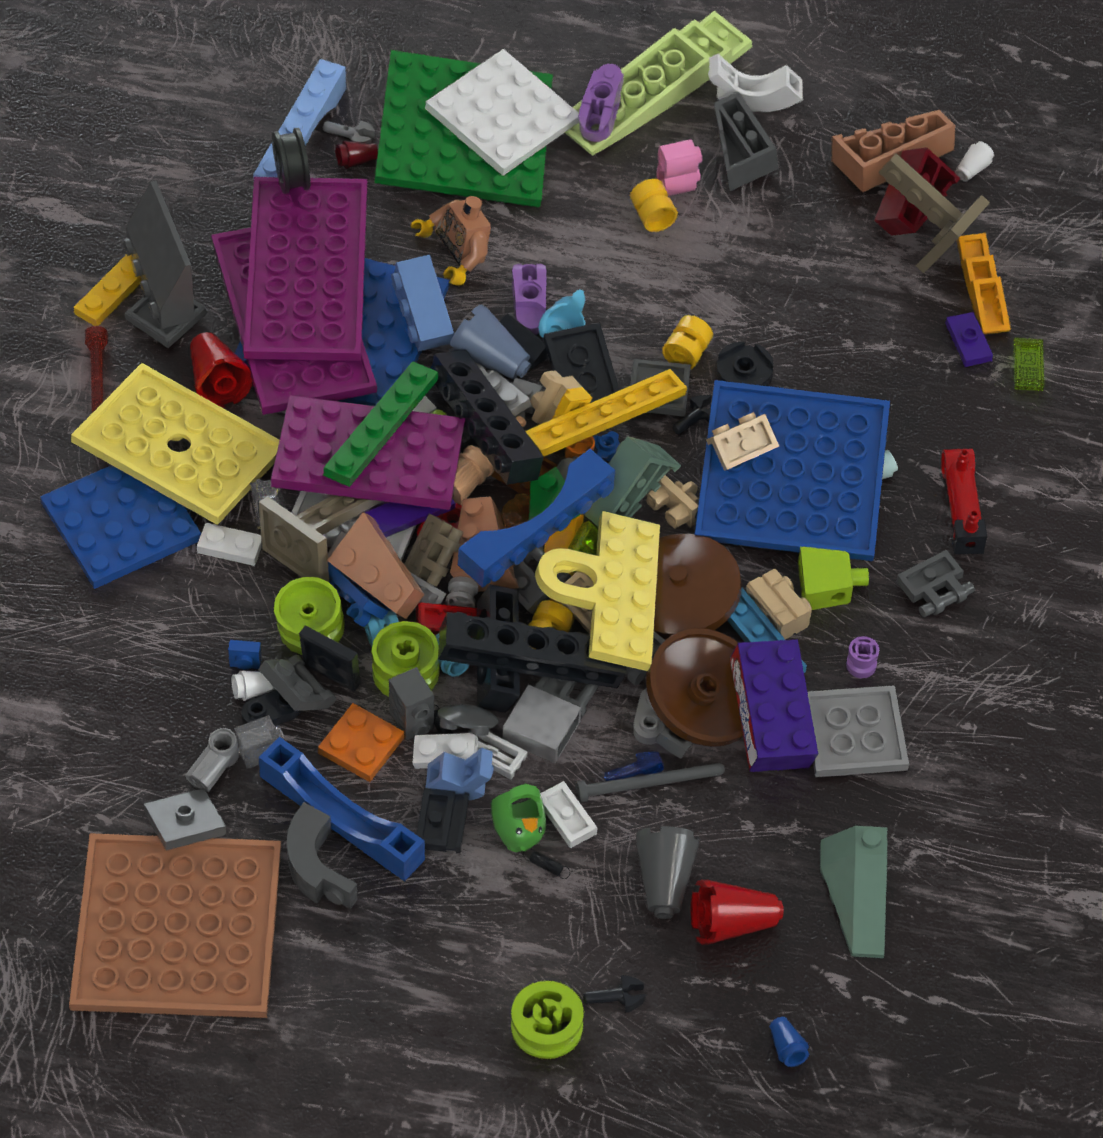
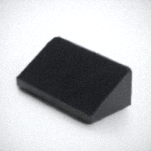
(530, 342)

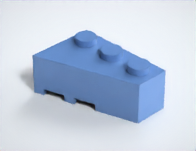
(422, 303)

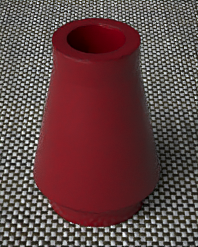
(354, 153)

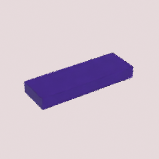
(398, 517)

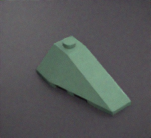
(857, 879)

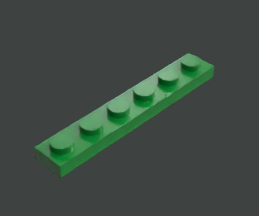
(380, 424)

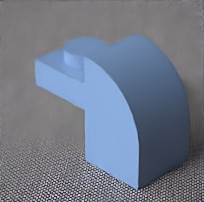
(461, 775)

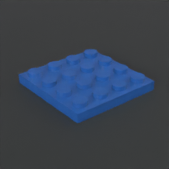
(117, 524)

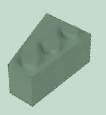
(638, 470)

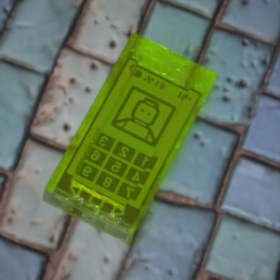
(1028, 364)

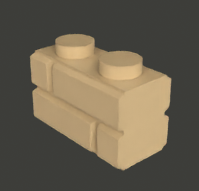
(780, 603)

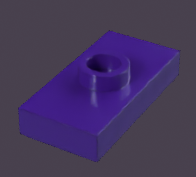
(969, 339)

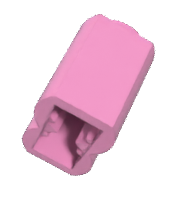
(679, 166)

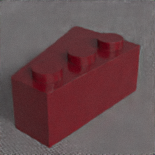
(895, 212)

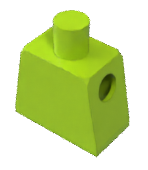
(828, 577)

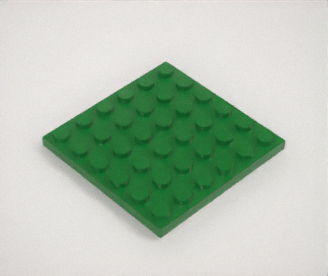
(426, 155)

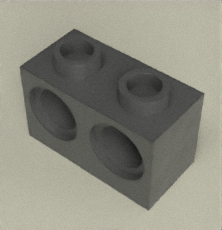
(411, 703)

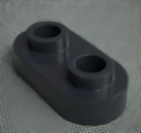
(270, 705)

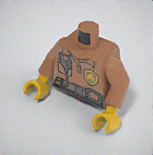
(462, 231)

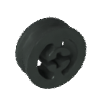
(291, 160)

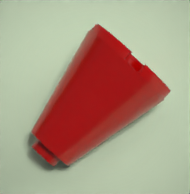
(218, 371)
(731, 911)

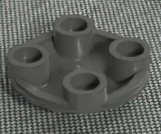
(467, 716)

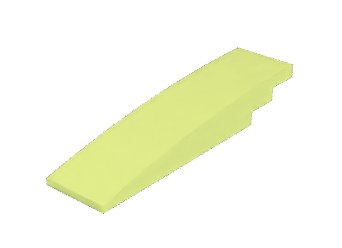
(667, 75)

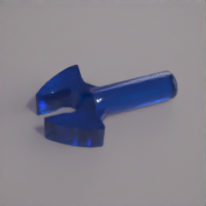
(646, 764)

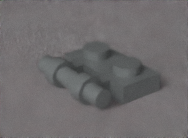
(931, 575)

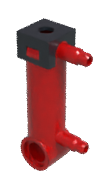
(969, 529)

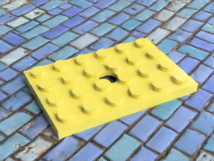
(151, 410)

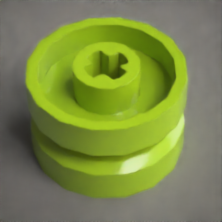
(308, 603)
(402, 648)

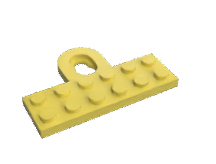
(622, 589)

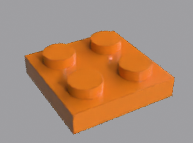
(361, 742)

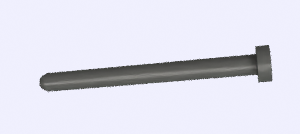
(586, 790)

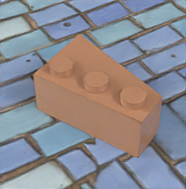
(375, 566)

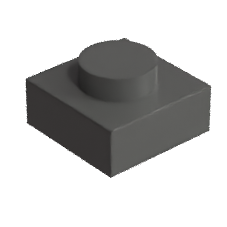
(673, 743)

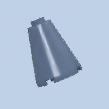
(491, 344)

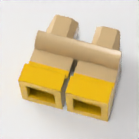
(559, 397)

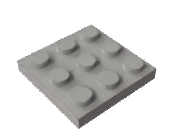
(857, 731)

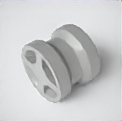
(462, 592)

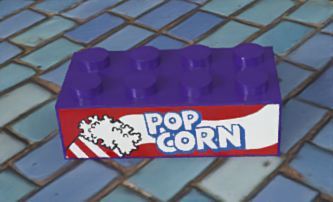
(773, 705)

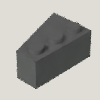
(744, 143)

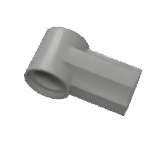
(213, 761)

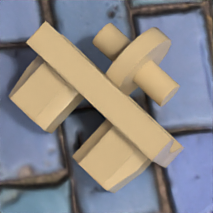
(680, 500)

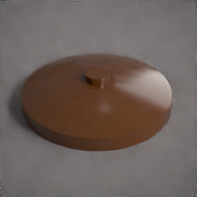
(694, 584)
(695, 687)

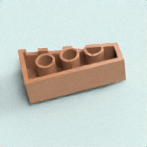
(868, 152)

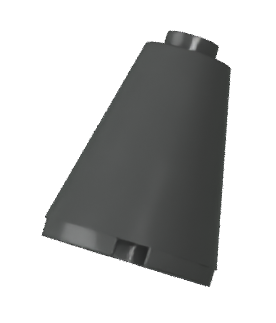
(666, 867)

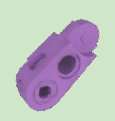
(601, 102)
(529, 294)

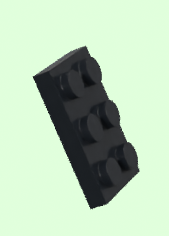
(585, 356)

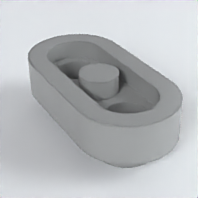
(646, 714)

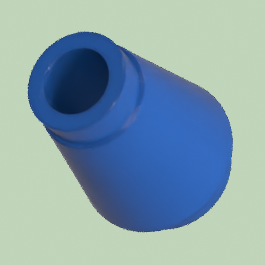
(788, 1042)

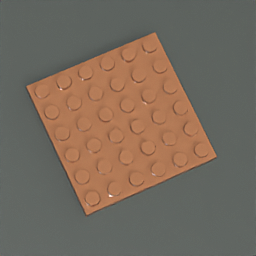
(176, 927)

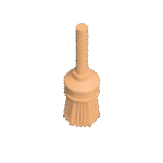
(473, 470)

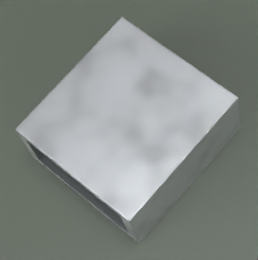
(541, 723)

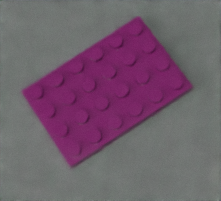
(410, 469)

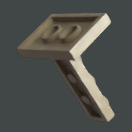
(933, 205)
(299, 538)

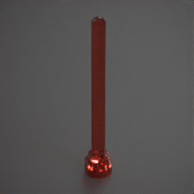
(96, 339)

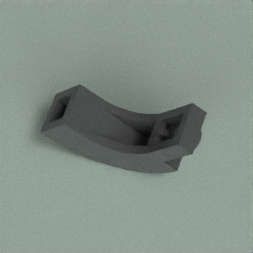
(304, 839)

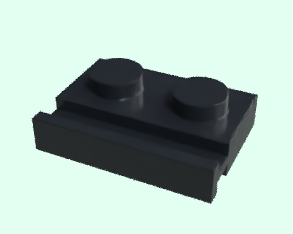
(442, 819)

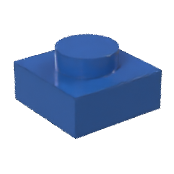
(245, 654)

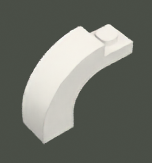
(761, 93)

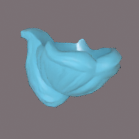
(563, 314)

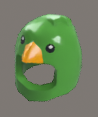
(519, 824)

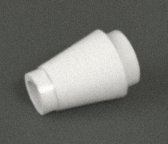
(974, 161)
(250, 685)

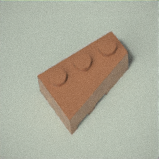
(477, 516)

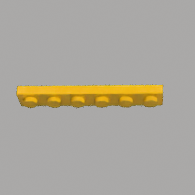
(607, 412)

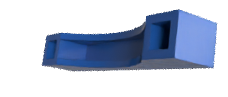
(494, 551)
(380, 839)

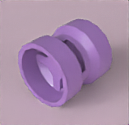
(862, 657)

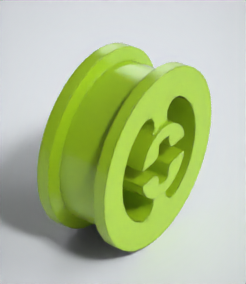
(535, 1033)

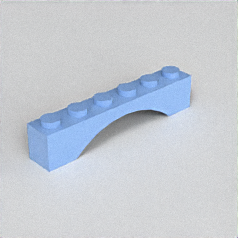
(317, 97)

